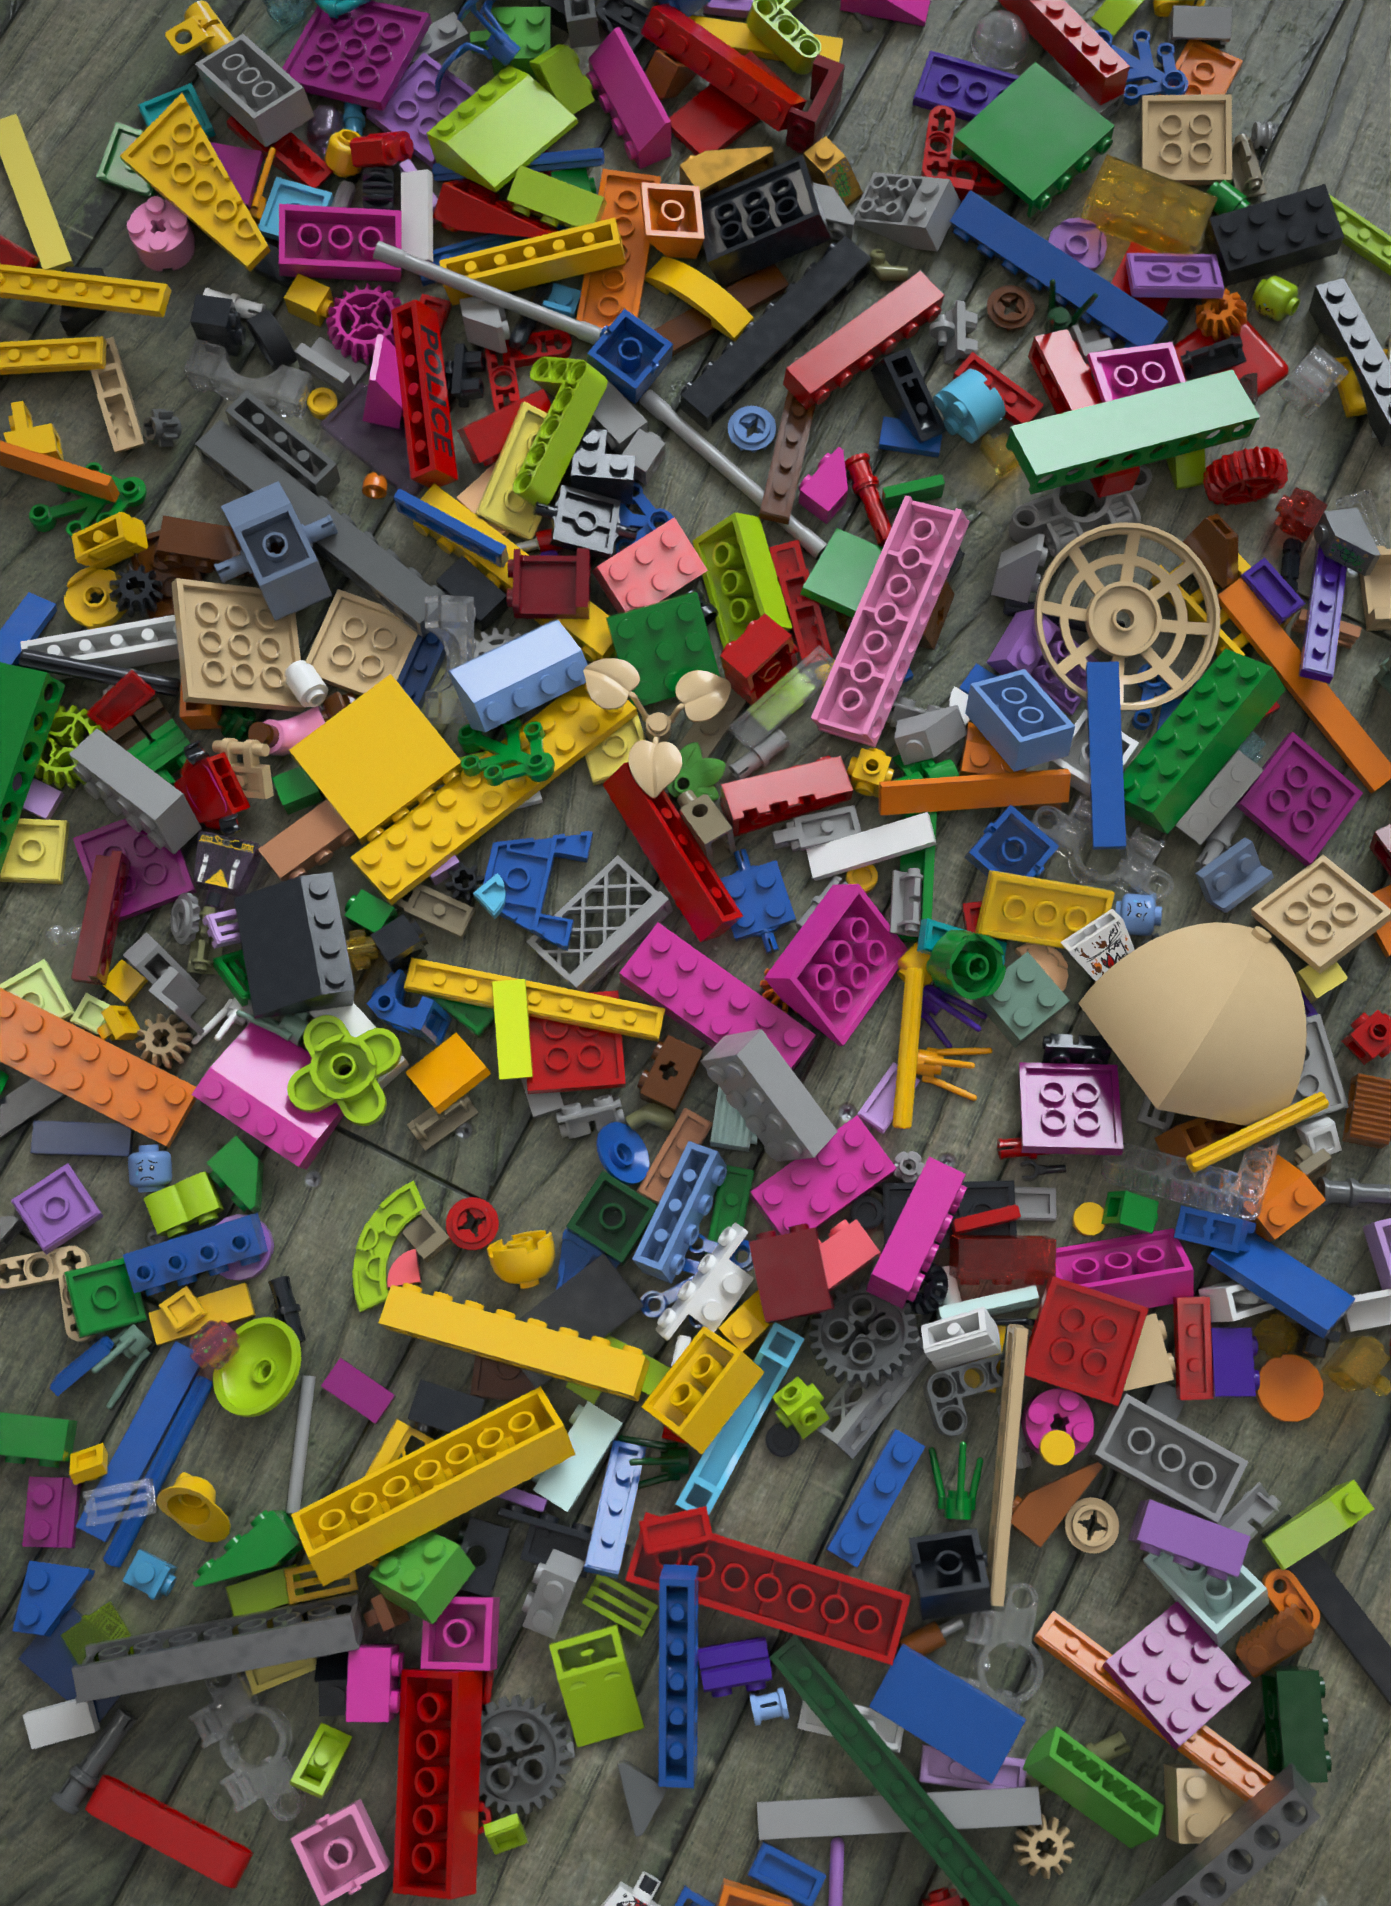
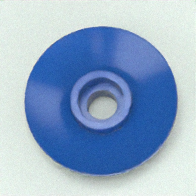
(623, 1153)

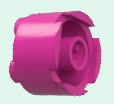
(1064, 1405)

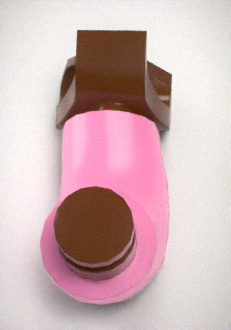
(286, 733)

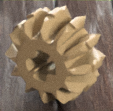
(175, 1036)
(1045, 1859)

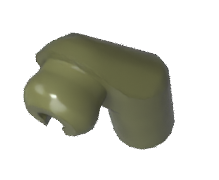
(652, 1114)

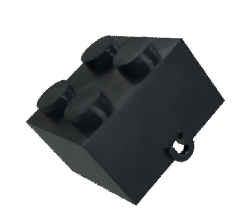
(950, 1574)

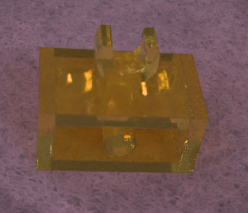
(1358, 1366)

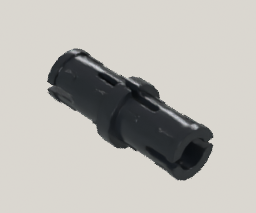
(286, 1306)

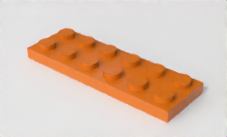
(619, 287)

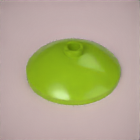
(261, 1370)

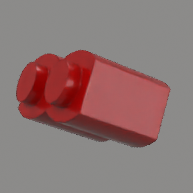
(381, 149)

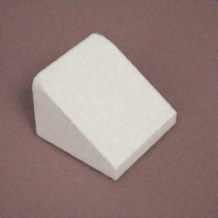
(1319, 1134)

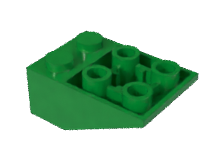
(266, 1546)

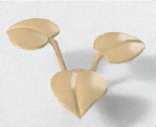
(658, 761)

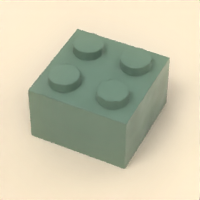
(1023, 1000)

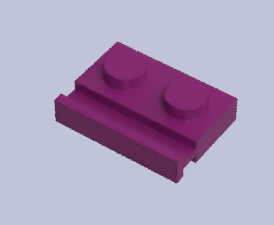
(51, 1512)

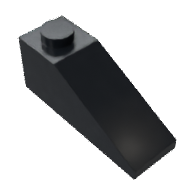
(908, 395)

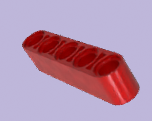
(169, 1831)

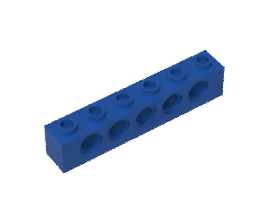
(678, 1676)

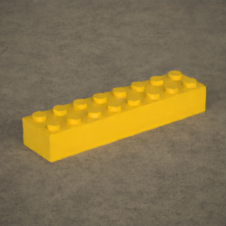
(432, 1485)

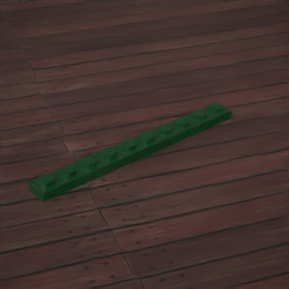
(890, 1776)

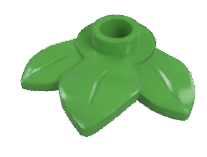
(699, 773)

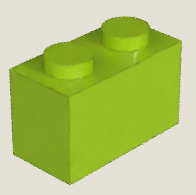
(561, 76)

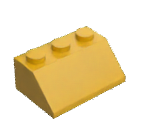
(703, 1389)

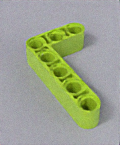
(784, 33)
(577, 394)

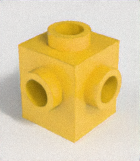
(867, 781)

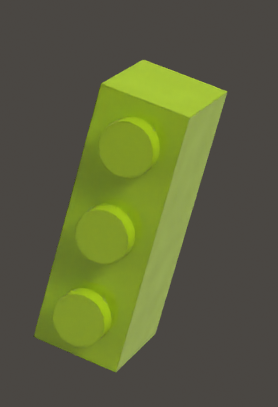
(553, 200)

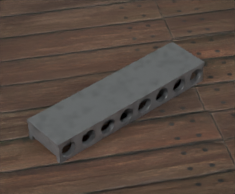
(221, 1650)
(1241, 1834)

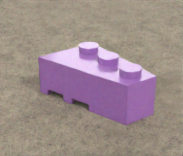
(1188, 1539)

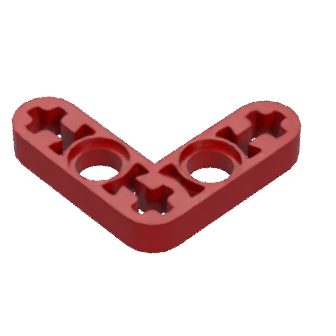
(942, 160)
(514, 359)

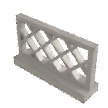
(624, 937)

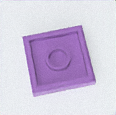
(57, 1208)

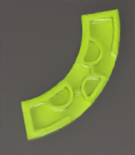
(377, 1242)

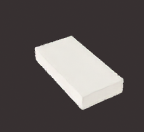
(60, 1722)

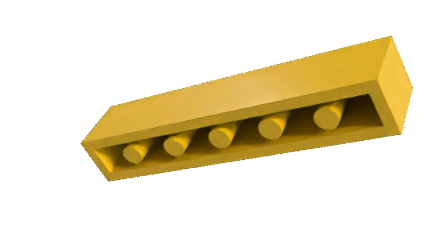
(540, 258)

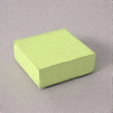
(89, 1014)

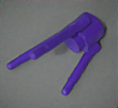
(935, 1000)

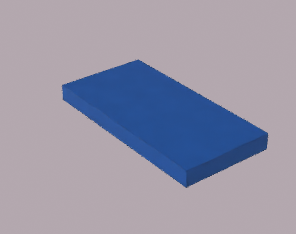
(1285, 1284)
(947, 1713)

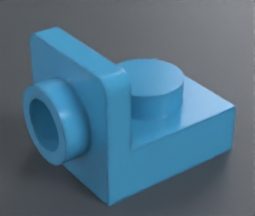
(563, 300)
(151, 1575)

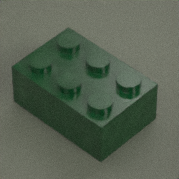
(1295, 1722)

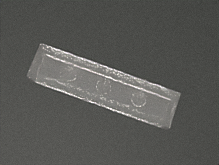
(783, 699)

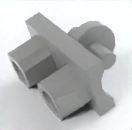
(952, 331)

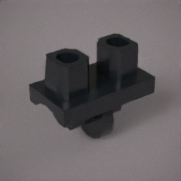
(459, 375)
(1312, 1345)

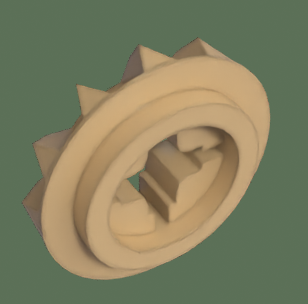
(1104, 1515)

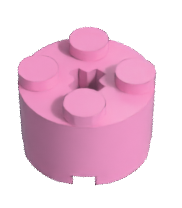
(161, 235)

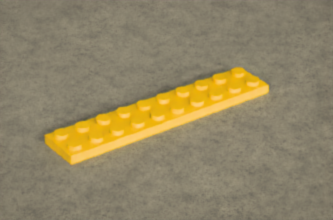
(470, 807)

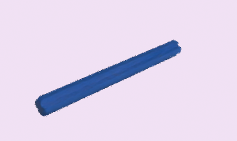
(545, 162)
(160, 1467)

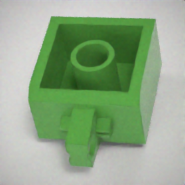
(527, 28)
(423, 1575)

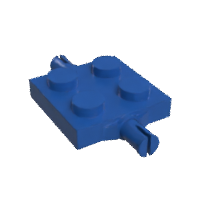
(761, 900)

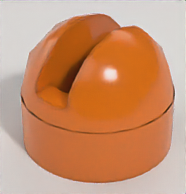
(374, 486)

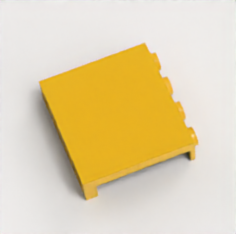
(377, 759)

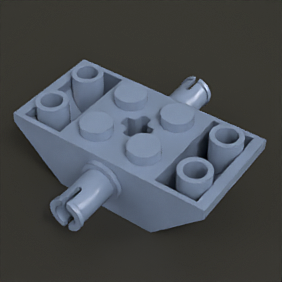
(285, 579)

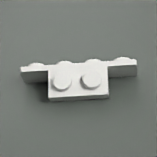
(712, 1289)

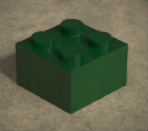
(612, 1218)

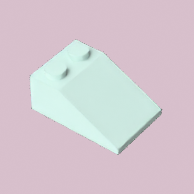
(1214, 1604)

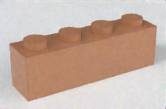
(307, 842)

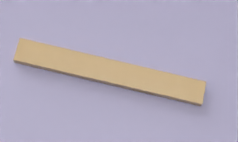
(1006, 1461)

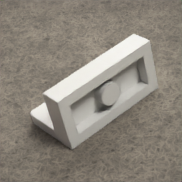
(1369, 1311)

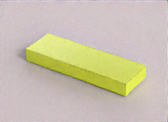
(512, 1029)

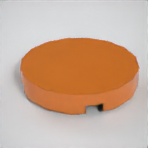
(1289, 1388)

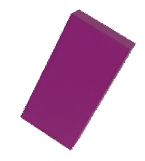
(358, 1390)

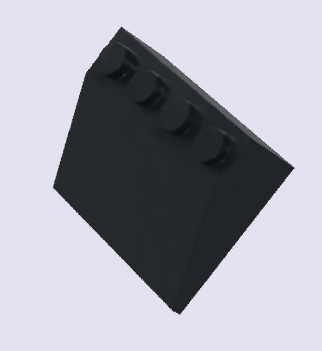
(762, 221)
(295, 947)

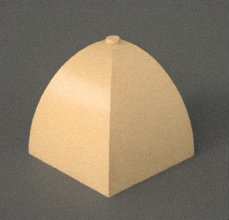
(1206, 1022)

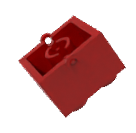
(758, 658)

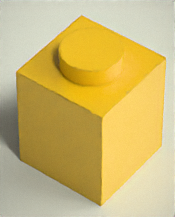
(309, 300)

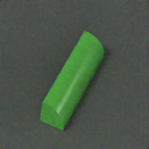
(1094, 1788)

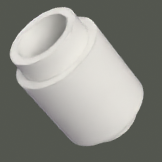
(306, 684)

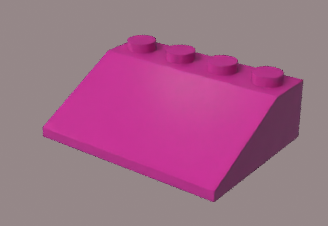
(838, 962)
(251, 1091)

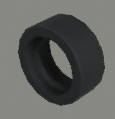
(271, 340)

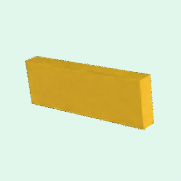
(226, 1304)

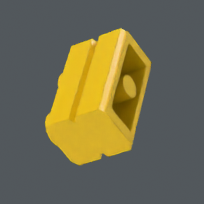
(110, 541)

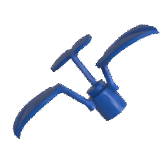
(499, 43)

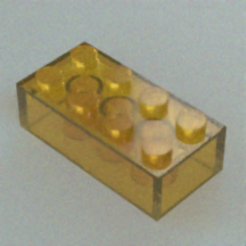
(1147, 208)

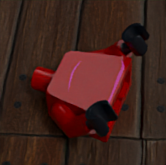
(212, 789)

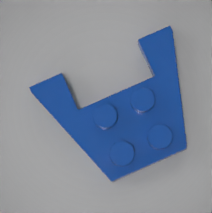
(526, 872)

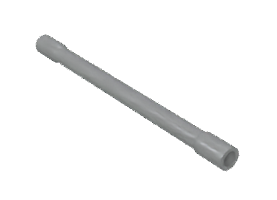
(400, 259)
(663, 412)

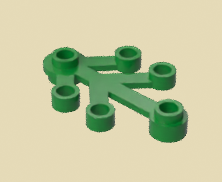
(90, 504)
(537, 766)

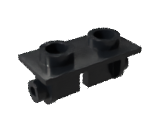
(1213, 358)
(1090, 1049)

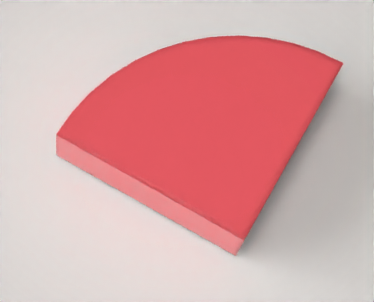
(405, 1270)

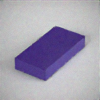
(1273, 591)

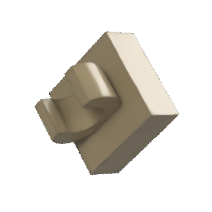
(1312, 1164)

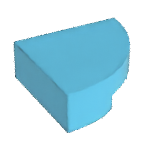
(492, 895)

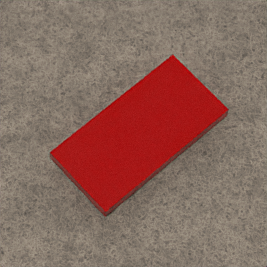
(713, 118)

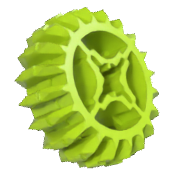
(58, 768)

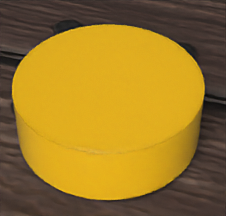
(322, 402)
(864, 876)
(1088, 1219)
(1056, 1447)

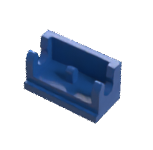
(1213, 1229)

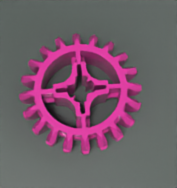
(366, 312)

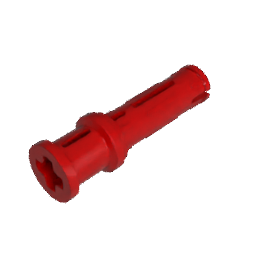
(866, 487)

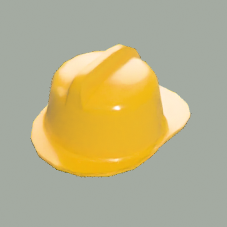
(194, 1508)

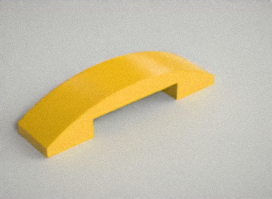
(701, 293)

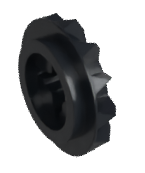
(934, 1292)

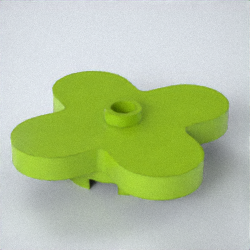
(333, 1049)

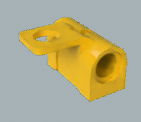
(204, 29)

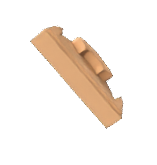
(1050, 960)

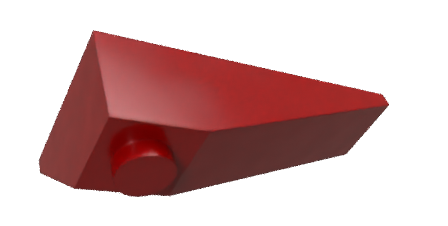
(477, 209)

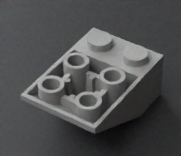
(908, 209)

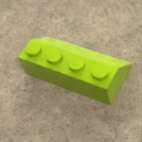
(740, 575)

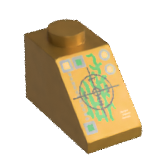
(831, 168)

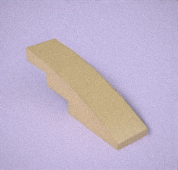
(117, 402)

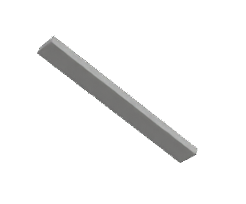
(874, 1815)

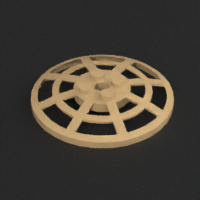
(1138, 604)

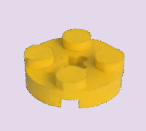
(79, 595)

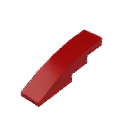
(290, 156)
(803, 612)

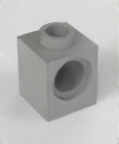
(648, 453)

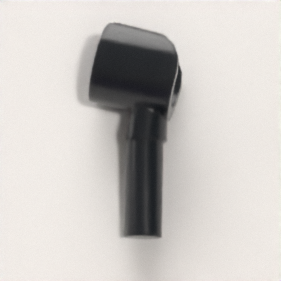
(1042, 1169)

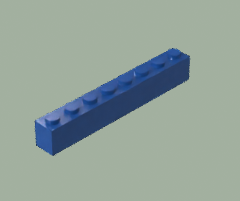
(1042, 261)

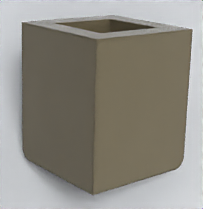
(427, 1236)

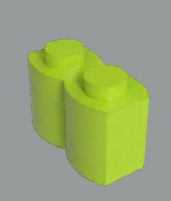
(184, 1204)

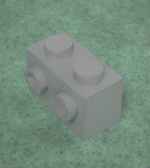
(553, 1593)

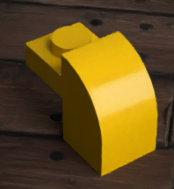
(40, 438)

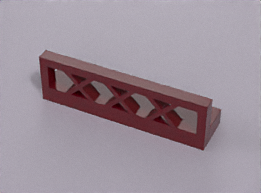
(101, 919)

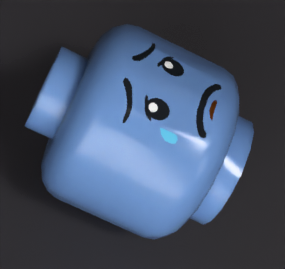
(1139, 913)
(150, 1168)

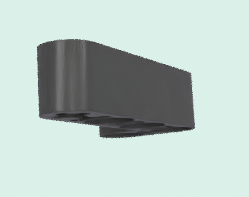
(958, 1389)

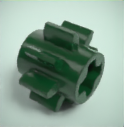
(236, 722)

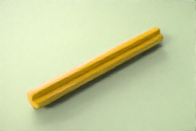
(908, 1048)
(1257, 1132)

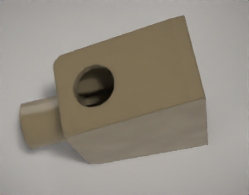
(707, 826)

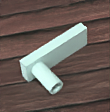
(994, 1304)

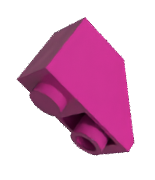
(827, 489)

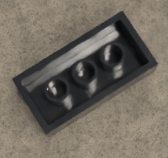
(1274, 235)

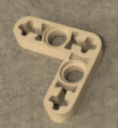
(57, 1267)

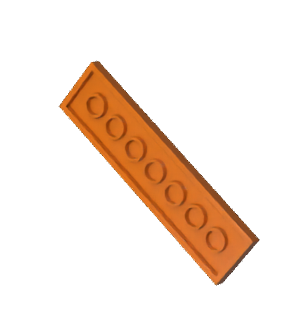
(92, 1070)

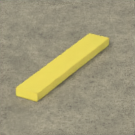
(32, 196)

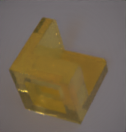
(998, 455)

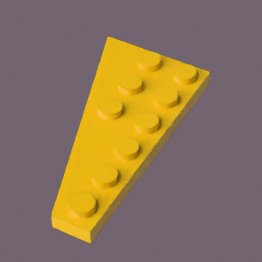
(187, 172)

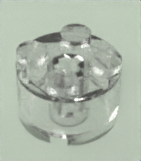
(1312, 381)

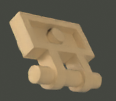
(252, 776)

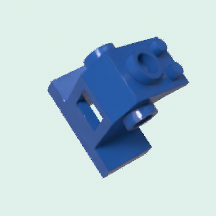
(424, 1021)

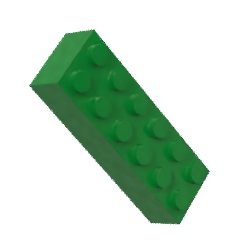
(1198, 739)

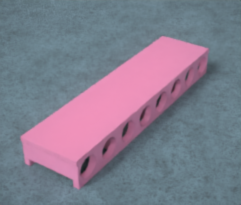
(889, 621)

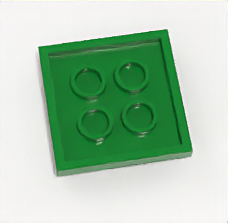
(663, 644)

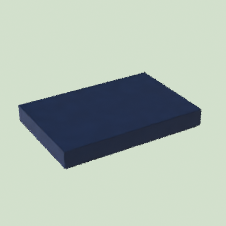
(54, 1662)

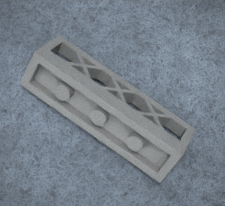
(866, 1414)

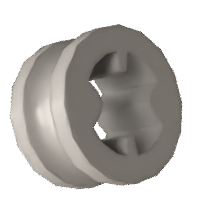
(1261, 135)

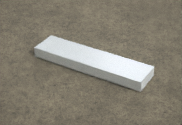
(871, 846)

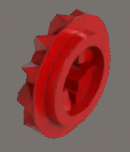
(458, 1217)

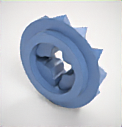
(747, 417)

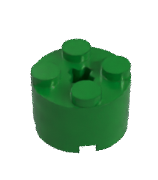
(967, 964)

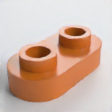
(1292, 1593)

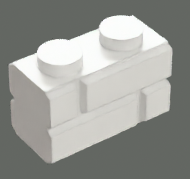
(961, 1339)

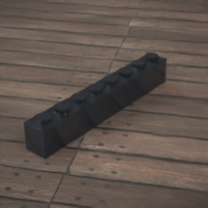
(775, 333)

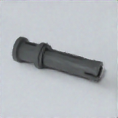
(1352, 1192)
(85, 1774)

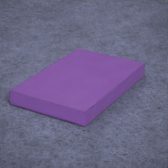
(1174, 275)

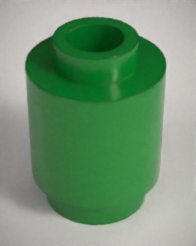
(1228, 197)

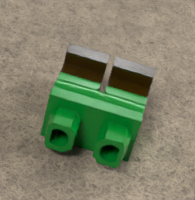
(166, 752)

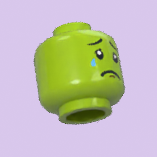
(1276, 298)

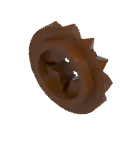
(1004, 297)

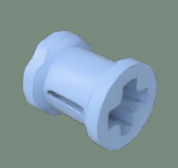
(764, 1700)

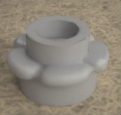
(904, 1174)

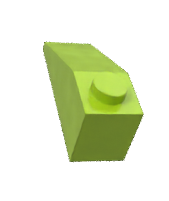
(1318, 1523)

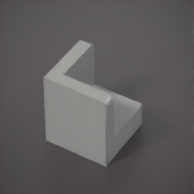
(1089, 342)

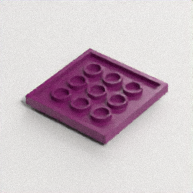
(358, 53)

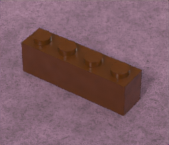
(198, 544)

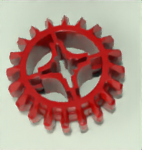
(1245, 476)

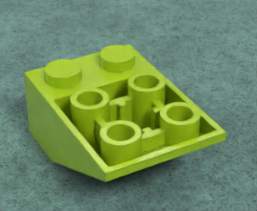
(596, 1685)

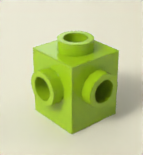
(800, 1407)

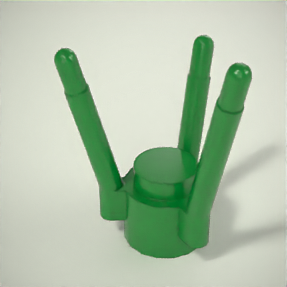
(958, 1503)

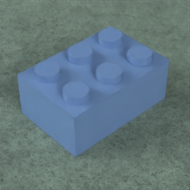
(1019, 720)

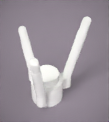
(230, 1011)

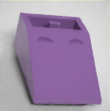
(1020, 650)

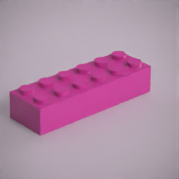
(708, 997)

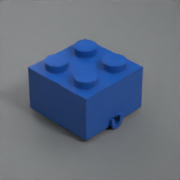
(630, 355)
(1012, 846)

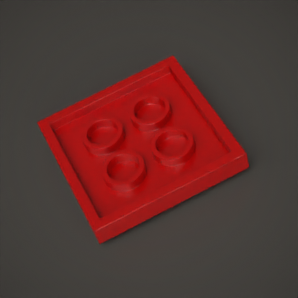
(574, 1056)
(1084, 1340)

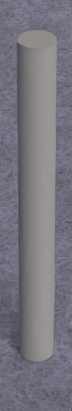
(300, 1444)

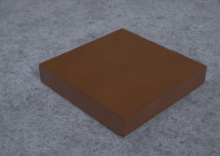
(498, 1380)

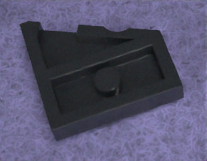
(624, 14)

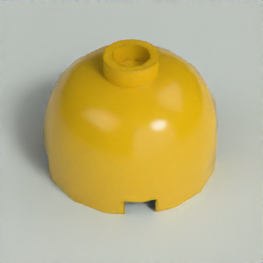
(523, 1258)

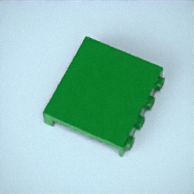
(1035, 137)

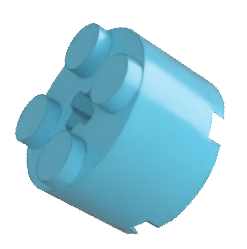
(969, 406)

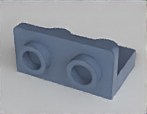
(1233, 876)

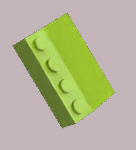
(499, 129)

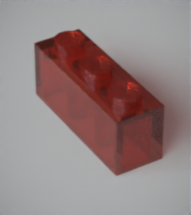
(1002, 1258)

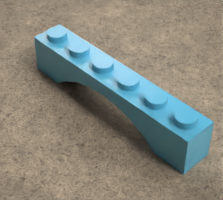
(726, 1448)

